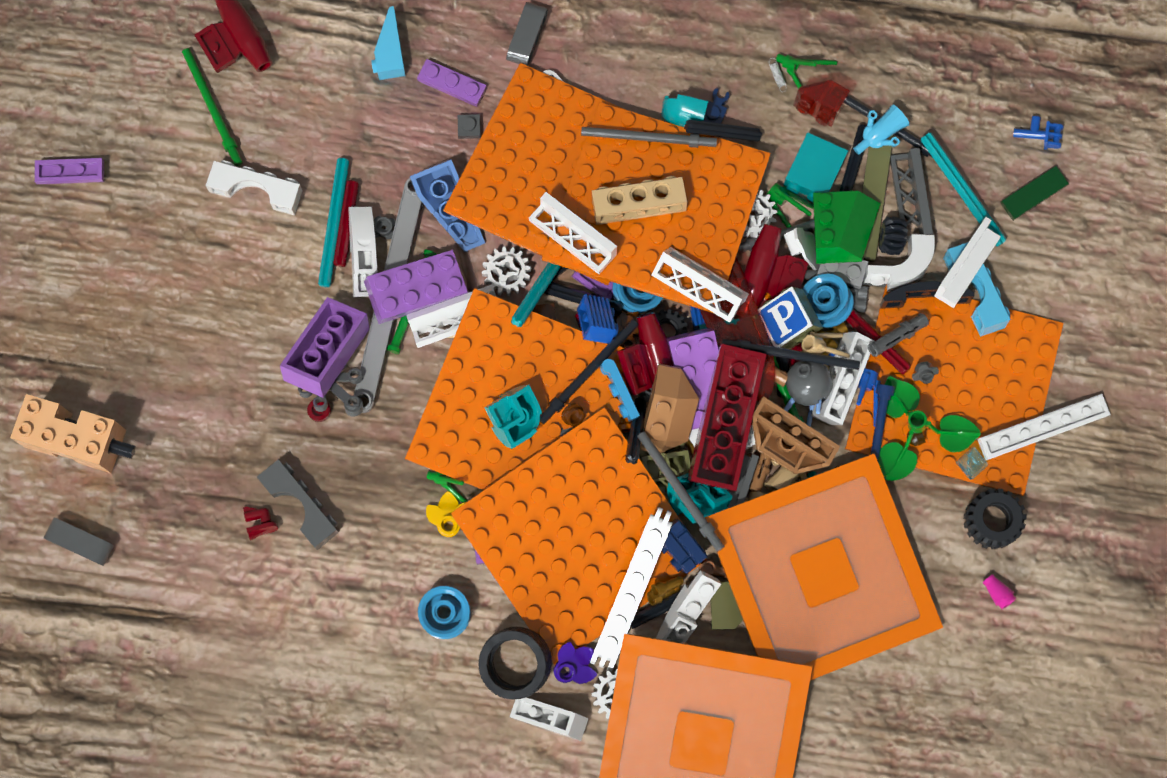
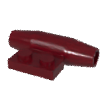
(234, 36)
(768, 271)
(641, 360)

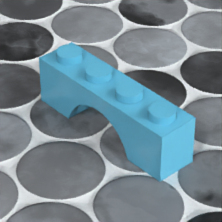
(991, 313)

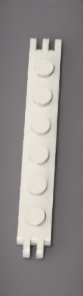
(632, 589)

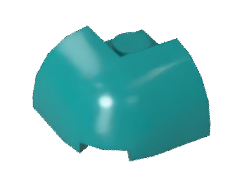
(683, 108)
(515, 416)
(707, 498)

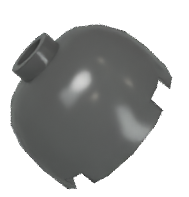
(808, 382)

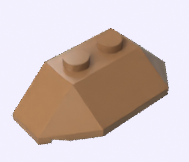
(670, 409)
(790, 440)

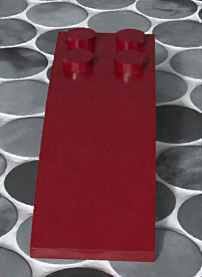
(727, 418)

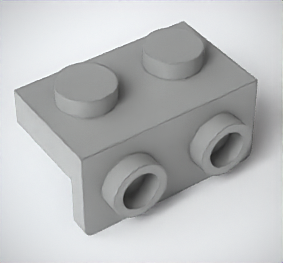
(851, 272)

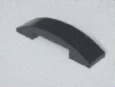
(898, 297)

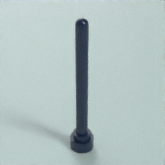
(884, 394)

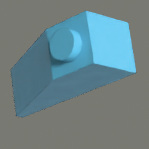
(388, 52)

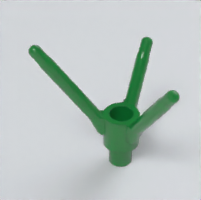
(792, 65)
(445, 481)

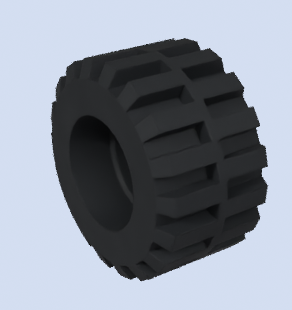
(1011, 509)

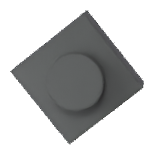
(469, 126)

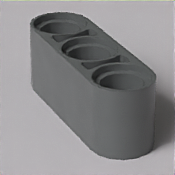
(527, 34)
(78, 541)

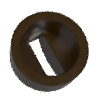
(917, 439)

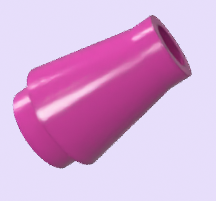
(999, 592)

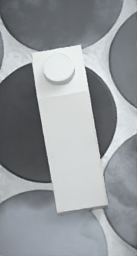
(549, 718)

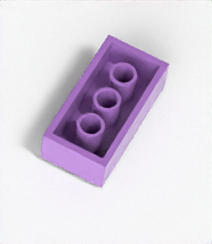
(414, 286)
(324, 347)
(697, 356)

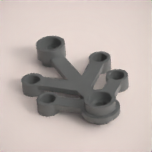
(350, 410)

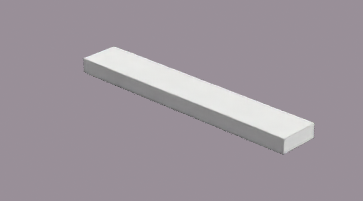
(1043, 427)

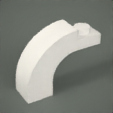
(911, 271)

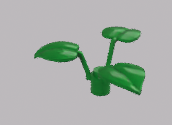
(956, 431)

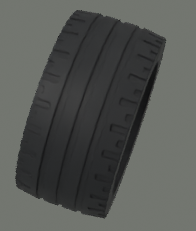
(493, 680)

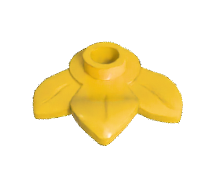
(440, 514)

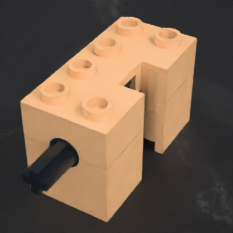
(89, 441)

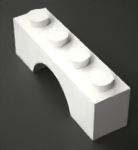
(227, 180)

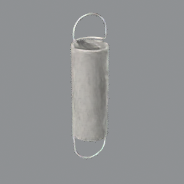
(777, 75)

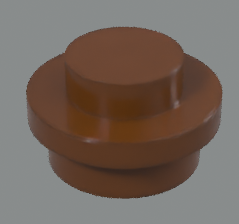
(573, 414)

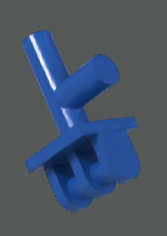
(1035, 133)

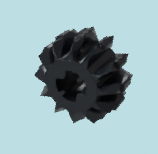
(893, 235)

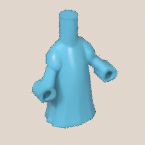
(876, 134)

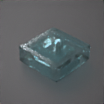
(972, 463)

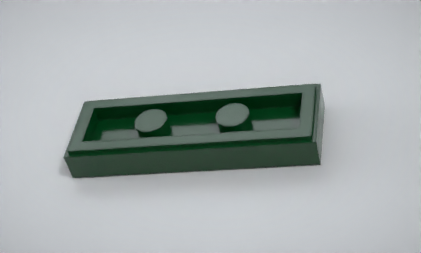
(1034, 193)

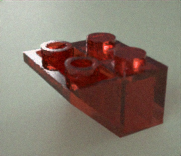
(822, 101)

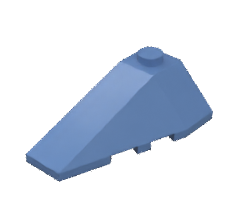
(434, 190)

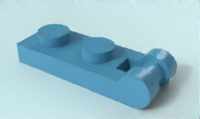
(619, 389)

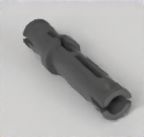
(905, 330)

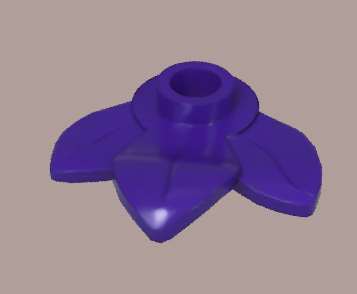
(577, 662)

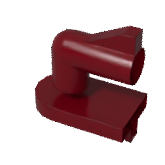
(266, 525)

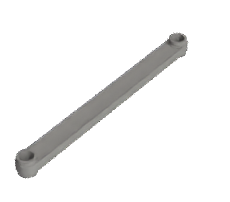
(380, 333)

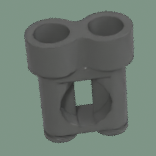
(860, 298)

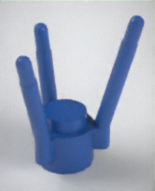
(866, 383)

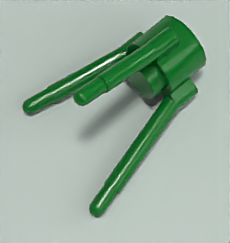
(781, 195)

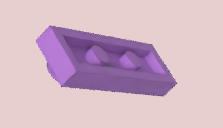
(452, 83)
(69, 171)

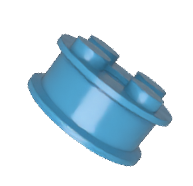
(833, 288)
(634, 301)
(438, 598)

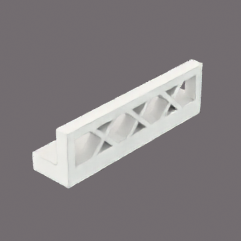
(577, 226)
(967, 264)
(705, 278)
(439, 315)

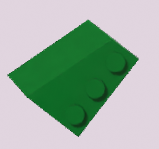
(842, 225)

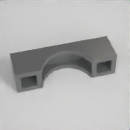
(316, 525)

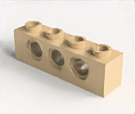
(631, 209)

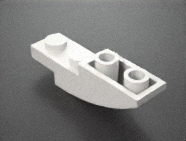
(362, 248)
(686, 608)

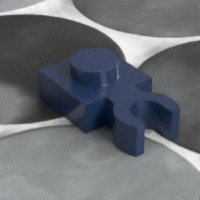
(715, 111)

